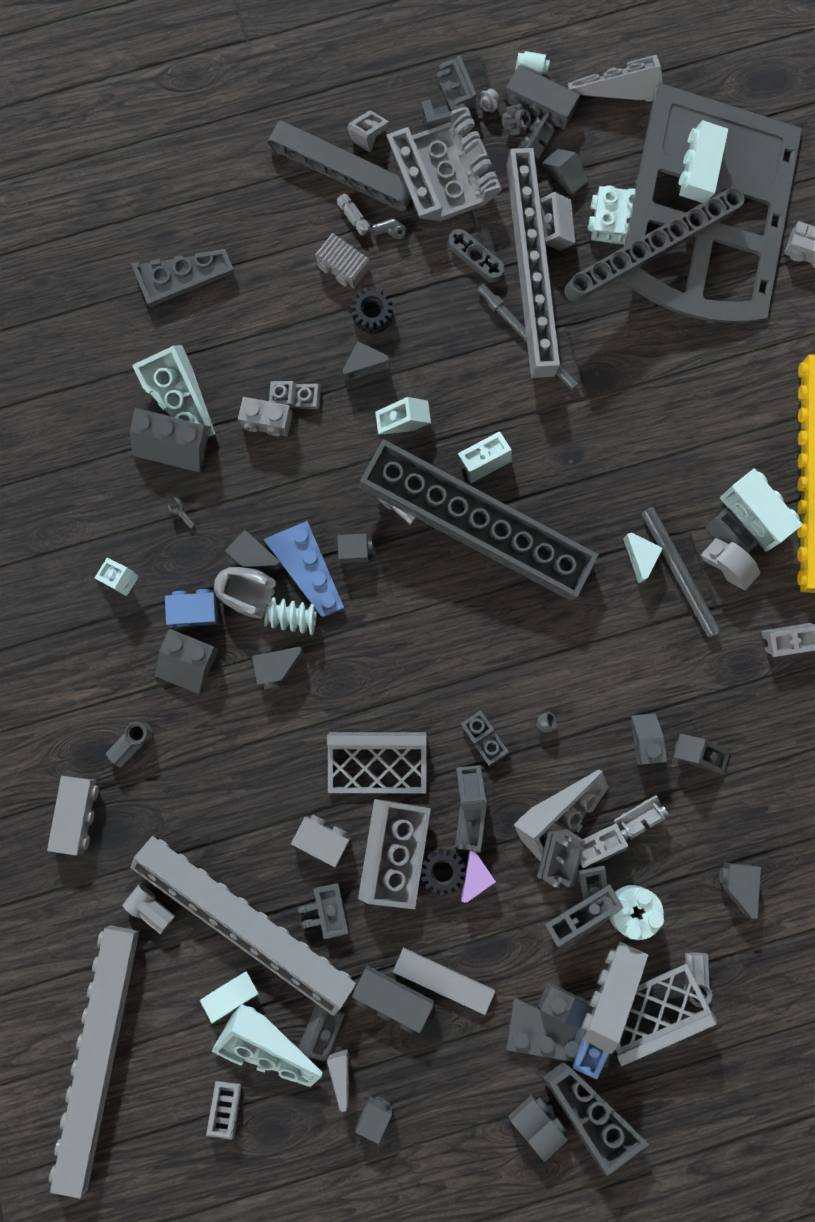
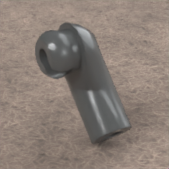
(390, 227)

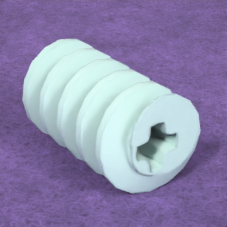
(291, 615)

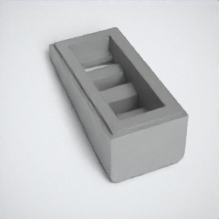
(339, 1071)
(212, 1131)

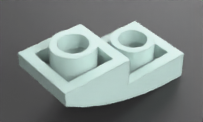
(228, 997)

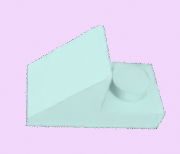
(117, 576)

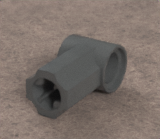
(128, 745)

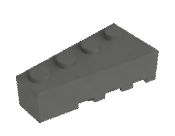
(601, 1129)

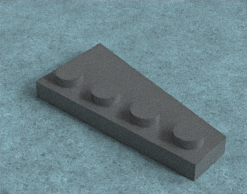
(542, 1034)

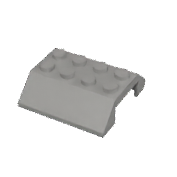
(445, 168)

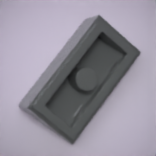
(729, 529)
(320, 1033)

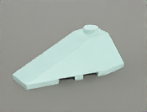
(174, 385)
(257, 1041)

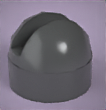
(546, 722)

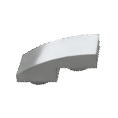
(296, 395)

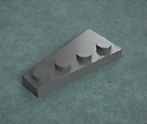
(180, 275)

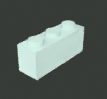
(703, 161)

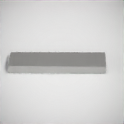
(444, 981)

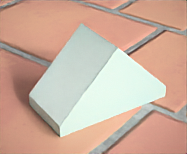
(642, 555)

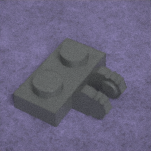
(330, 910)

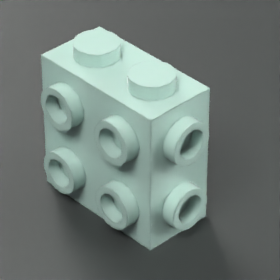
(611, 214)

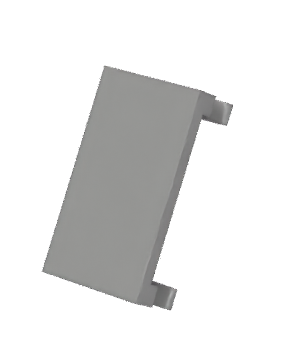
(790, 639)
(602, 846)

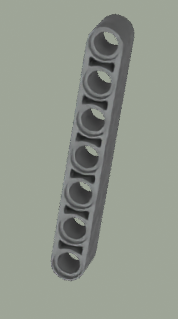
(340, 165)

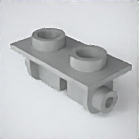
(632, 822)

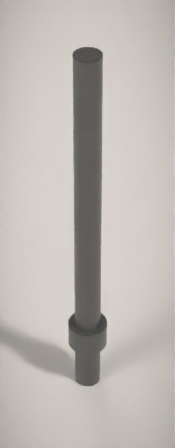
(496, 304)

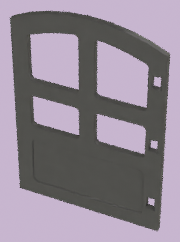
(749, 163)

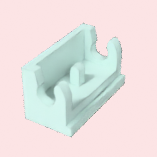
(485, 457)

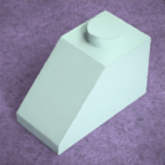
(403, 416)

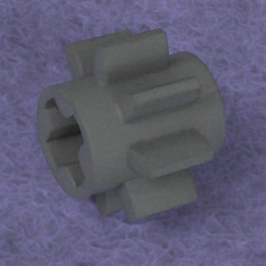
(516, 119)

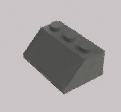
(168, 439)

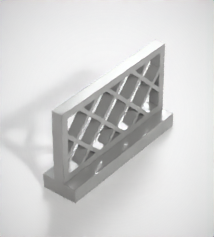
(372, 741)
(672, 1032)

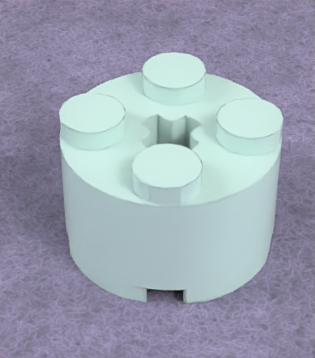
(649, 917)

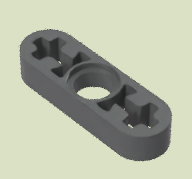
(459, 250)

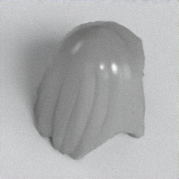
(245, 590)

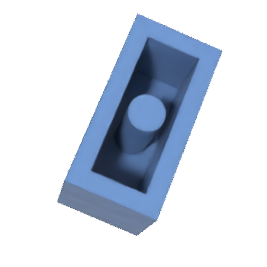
(191, 609)

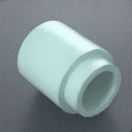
(534, 62)

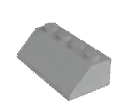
(394, 854)

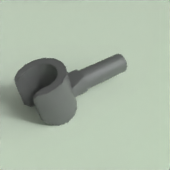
(181, 513)

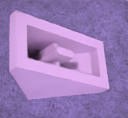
(476, 878)

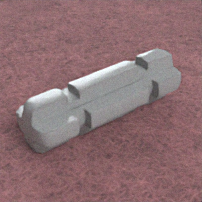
(353, 214)

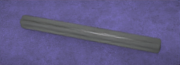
(680, 572)

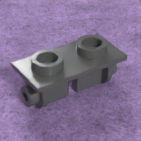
(540, 131)

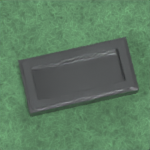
(471, 787)

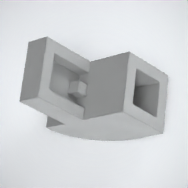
(734, 562)

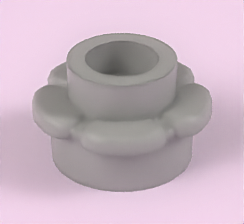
(489, 100)

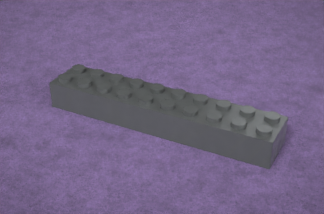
(478, 520)

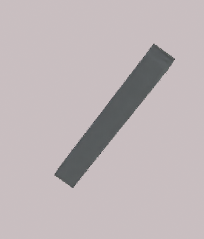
(647, 252)

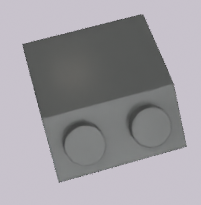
(185, 661)

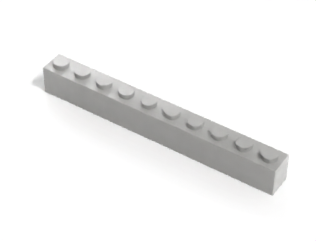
(532, 263)
(243, 925)
(94, 1062)

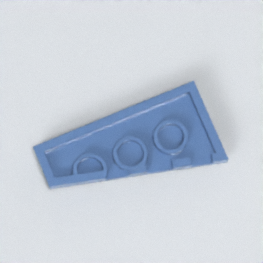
(304, 562)

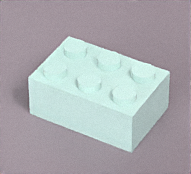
(761, 510)

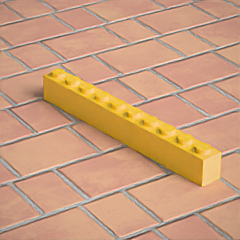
(806, 482)

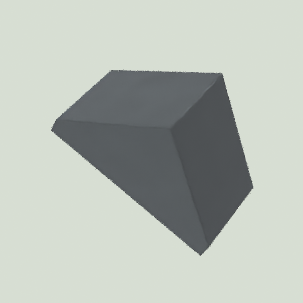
(566, 170)
(364, 362)

